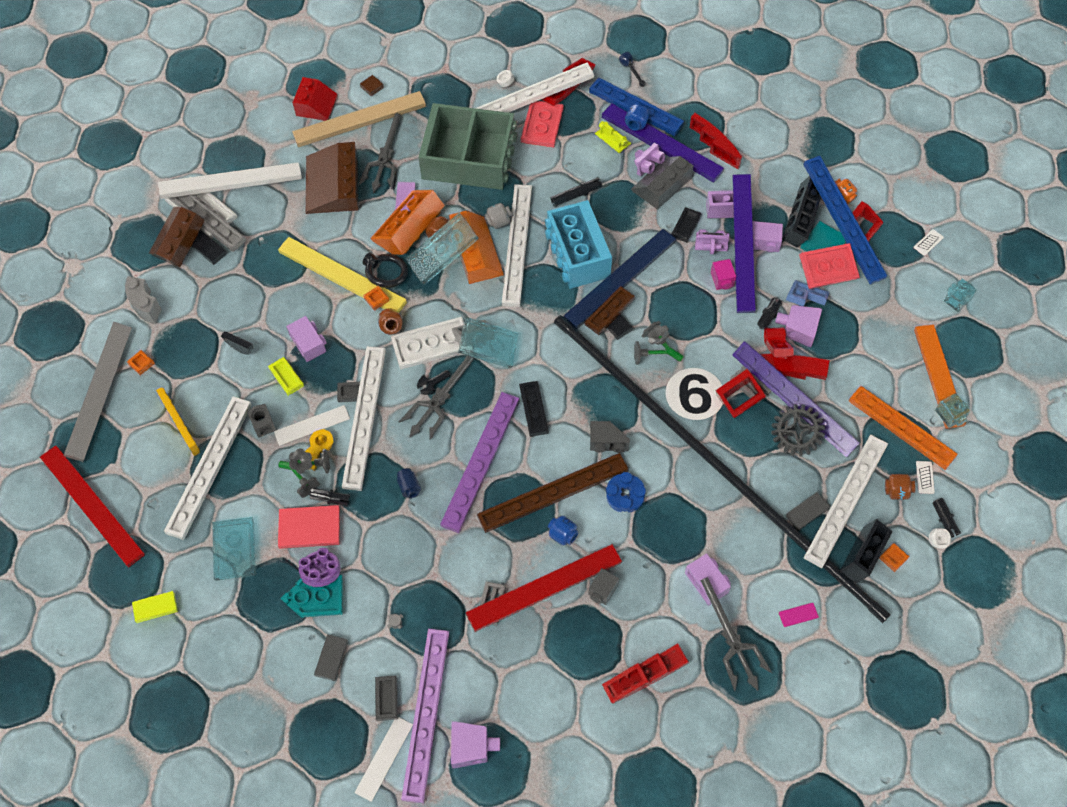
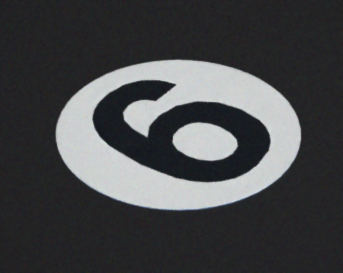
(693, 394)

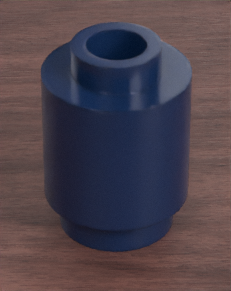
(408, 483)

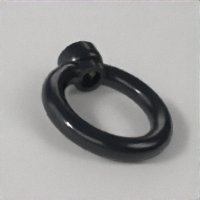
(371, 261)

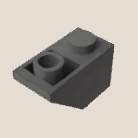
(607, 437)

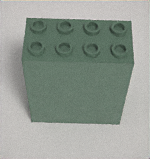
(468, 146)

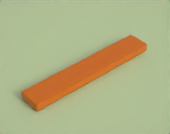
(935, 364)
(903, 427)

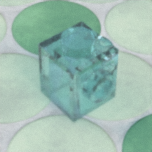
(959, 294)
(953, 411)

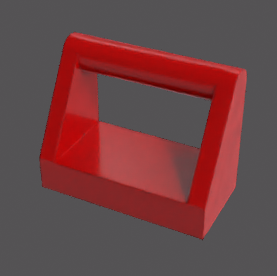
(865, 211)
(734, 385)

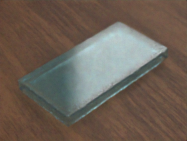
(441, 248)

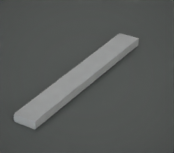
(97, 392)

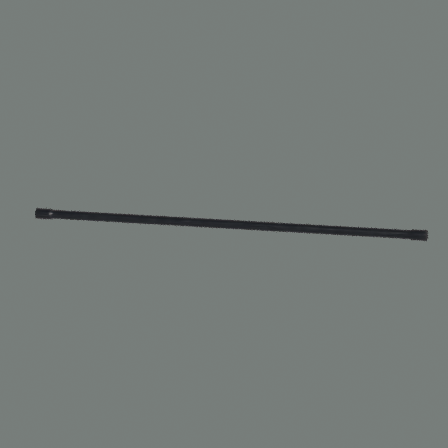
(872, 606)

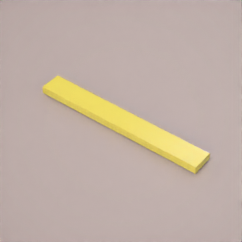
(336, 272)

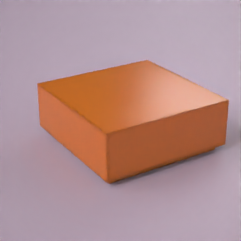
(376, 298)
(140, 362)
(894, 557)

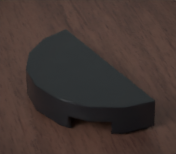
(237, 343)

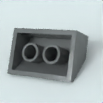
(664, 181)

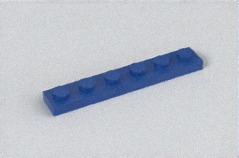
(624, 100)

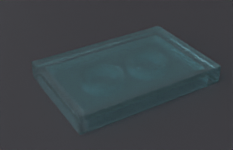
(488, 342)
(233, 548)

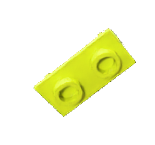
(612, 137)

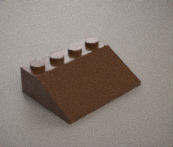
(332, 179)

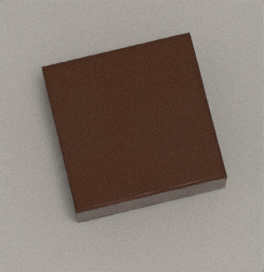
(371, 85)

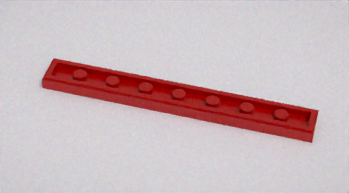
(92, 506)
(542, 588)

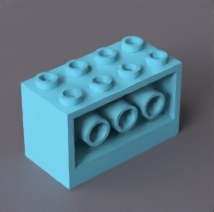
(578, 244)

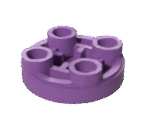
(319, 568)

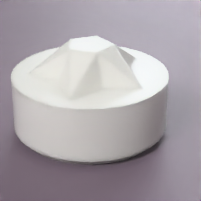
(505, 78)
(939, 538)

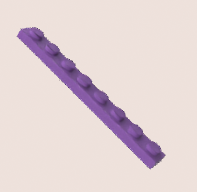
(479, 463)

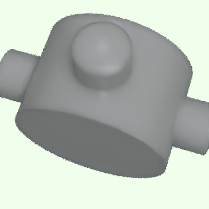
(395, 621)

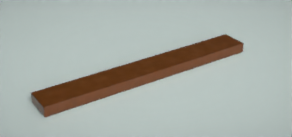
(552, 492)

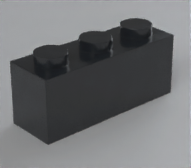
(866, 551)

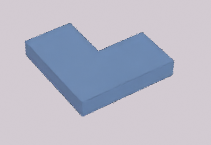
(800, 293)

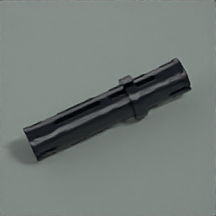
(581, 189)

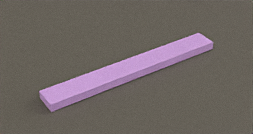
(425, 716)

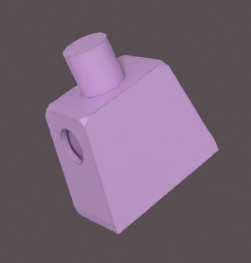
(800, 323)
(470, 744)

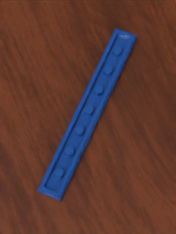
(845, 220)

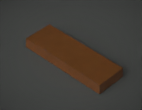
(609, 310)

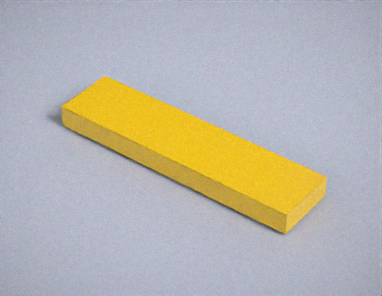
(178, 421)

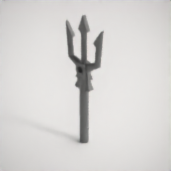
(384, 157)
(437, 400)
(733, 640)

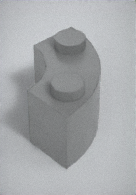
(140, 299)

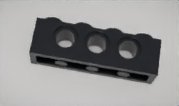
(802, 214)

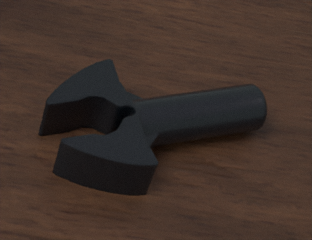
(431, 382)

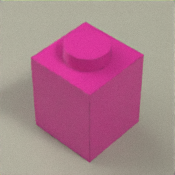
(723, 274)

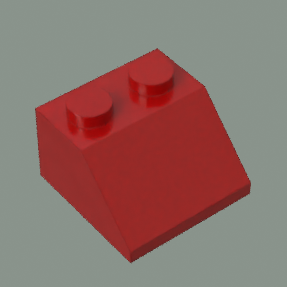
(314, 99)

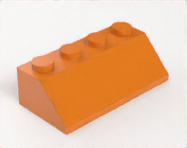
(405, 227)
(480, 258)

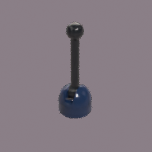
(626, 60)

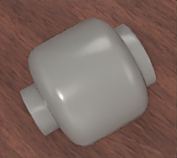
(498, 215)

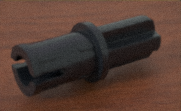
(769, 313)
(330, 497)
(946, 516)

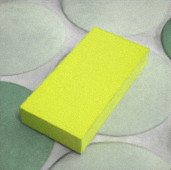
(286, 376)
(154, 607)

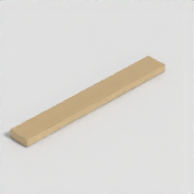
(358, 119)

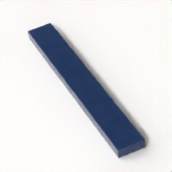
(620, 277)

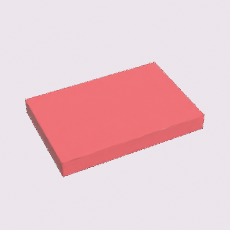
(542, 124)
(829, 266)
(309, 526)

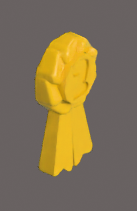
(319, 440)

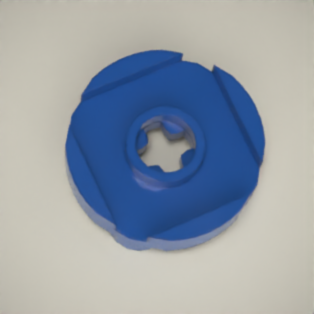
(625, 482)

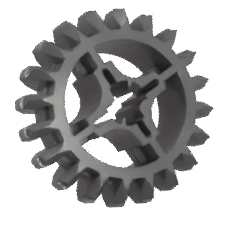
(796, 413)

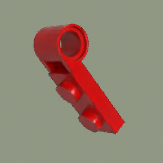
(776, 343)

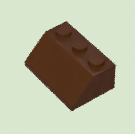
(177, 236)

